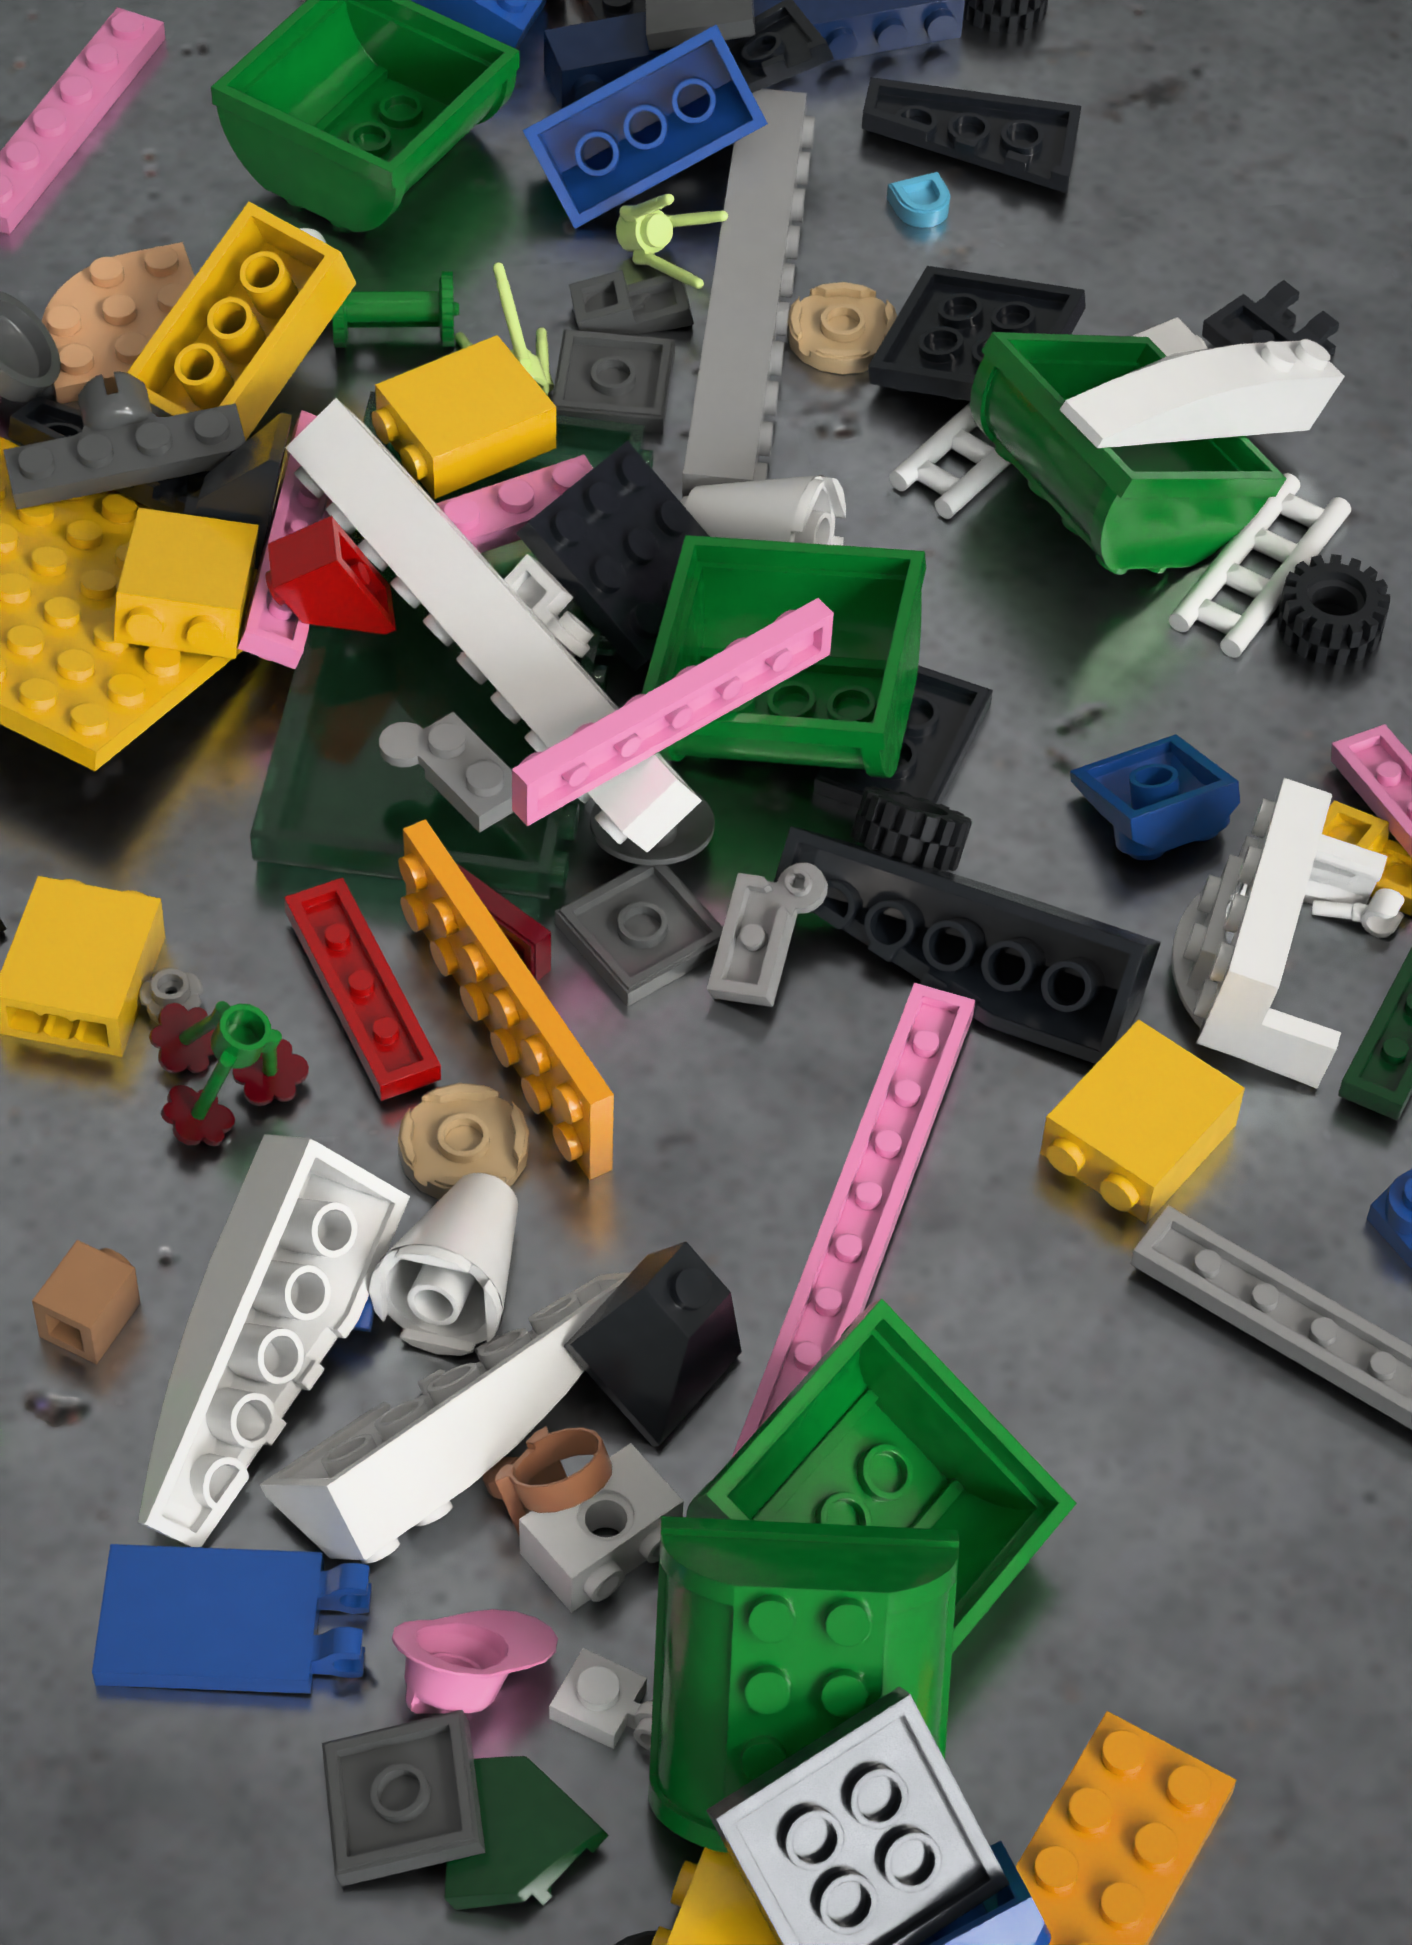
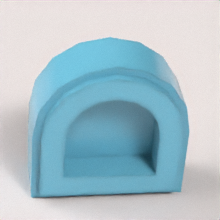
(920, 200)

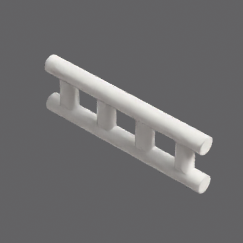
(954, 491)
(1265, 591)

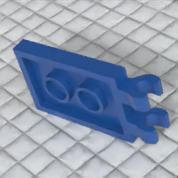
(226, 1619)

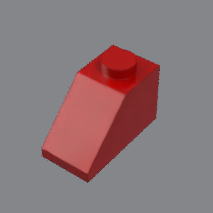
(329, 580)

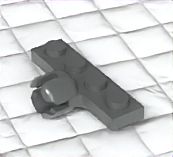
(121, 446)

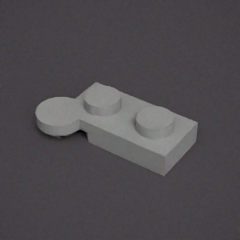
(455, 765)
(760, 932)

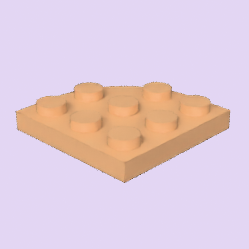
(111, 313)

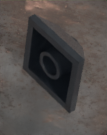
(246, 481)
(660, 1340)

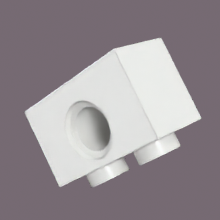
(592, 1567)

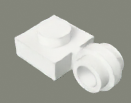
(547, 599)
(602, 1700)

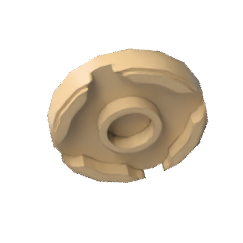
(839, 327)
(462, 1133)

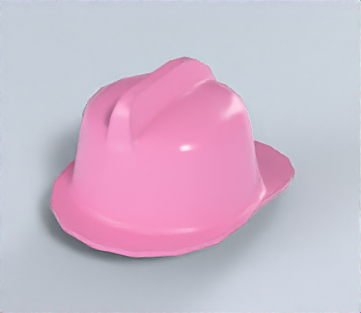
(467, 1657)

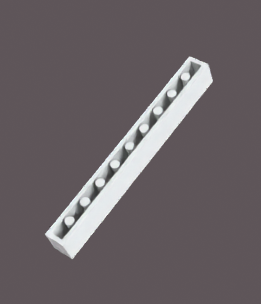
(479, 612)

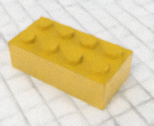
(244, 320)

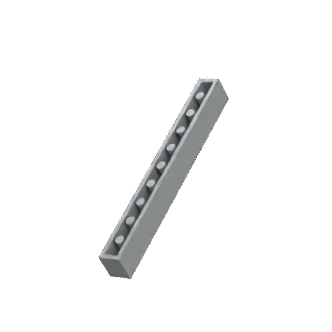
(746, 297)

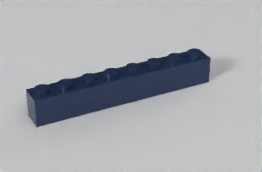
(599, 51)

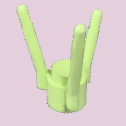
(648, 230)
(537, 364)

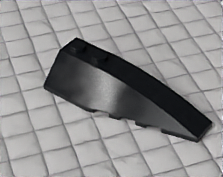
(1022, 960)

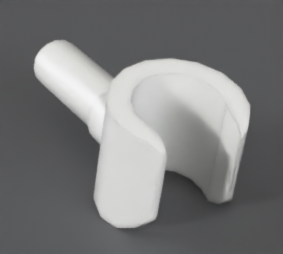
(1378, 917)

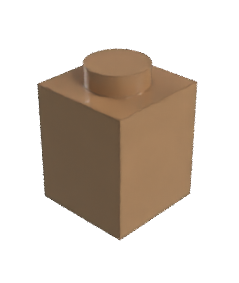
(87, 1301)

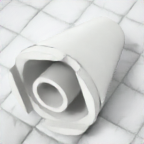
(770, 509)
(451, 1269)

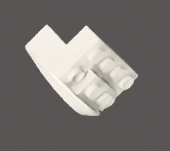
(1261, 904)

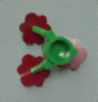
(239, 1040)

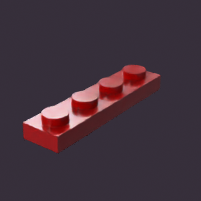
(362, 989)

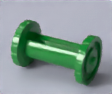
(398, 310)

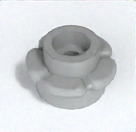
(154, 991)

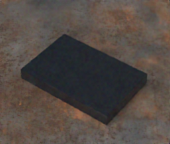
(936, 739)

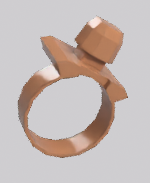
(539, 1479)

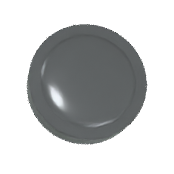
(26, 352)

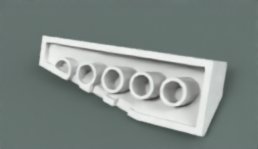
(1210, 395)
(266, 1314)
(414, 1458)

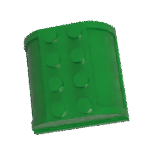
(359, 103)
(1128, 503)
(838, 710)
(895, 1443)
(781, 1639)

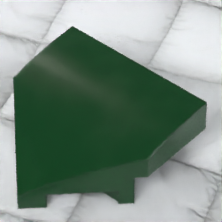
(528, 1836)

